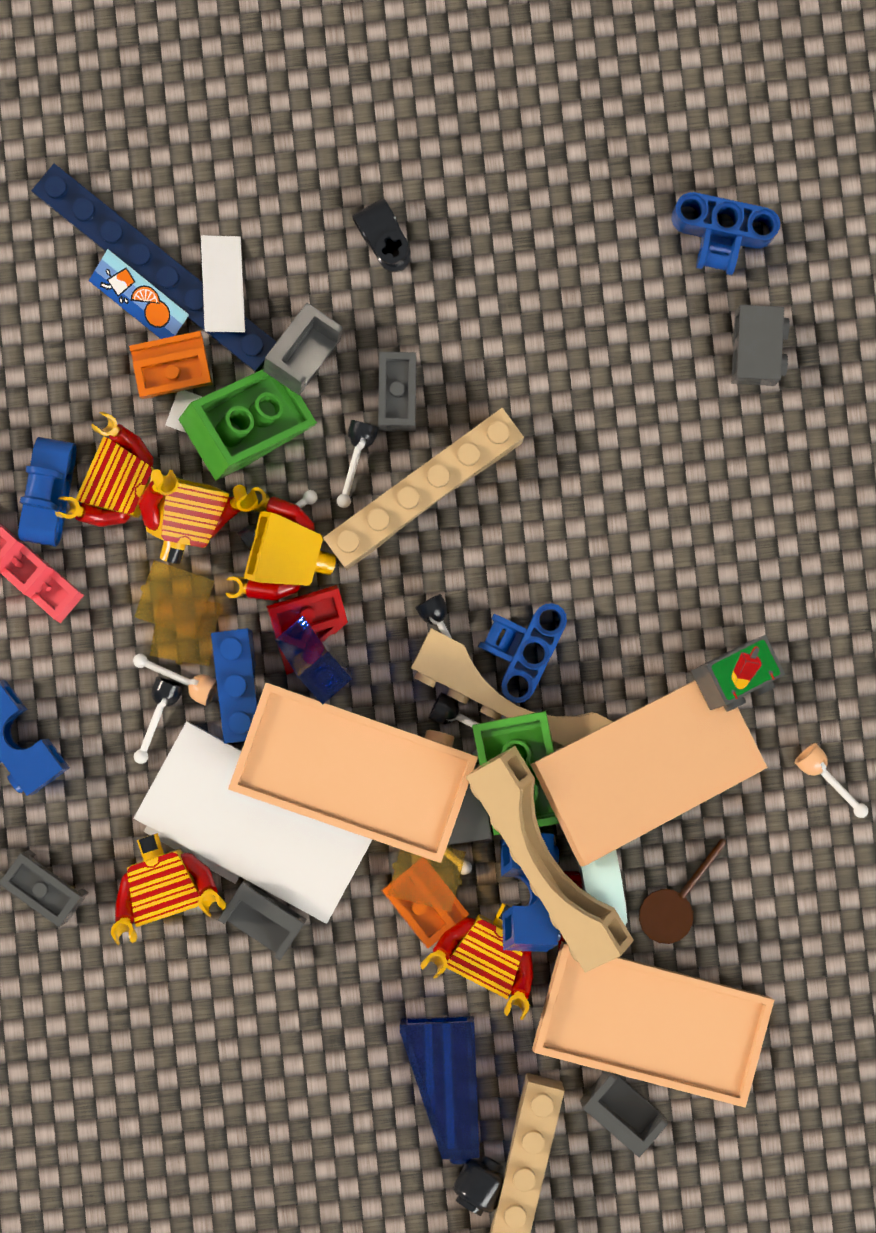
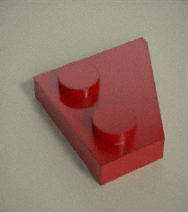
(320, 608)

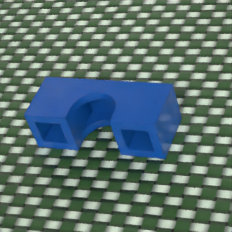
(235, 681)
(31, 767)
(527, 926)

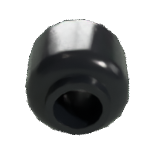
(479, 1185)

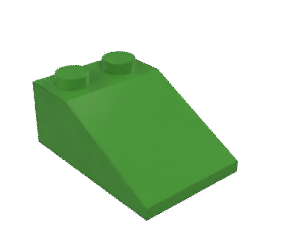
(244, 422)
(533, 741)

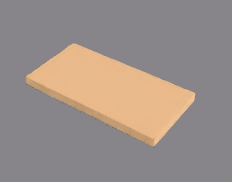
(645, 770)
(353, 772)
(654, 1026)

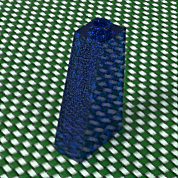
(313, 660)
(445, 1072)

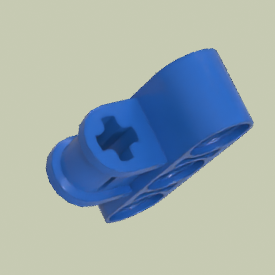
(719, 244)
(47, 480)
(513, 645)

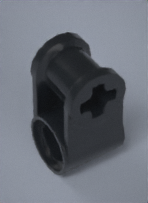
(382, 231)

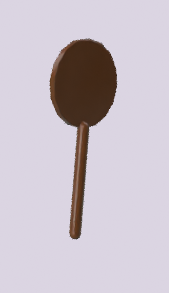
(667, 913)

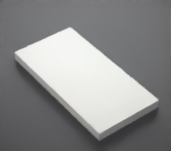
(260, 842)

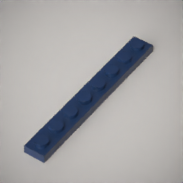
(147, 259)

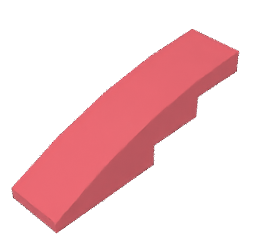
(36, 577)

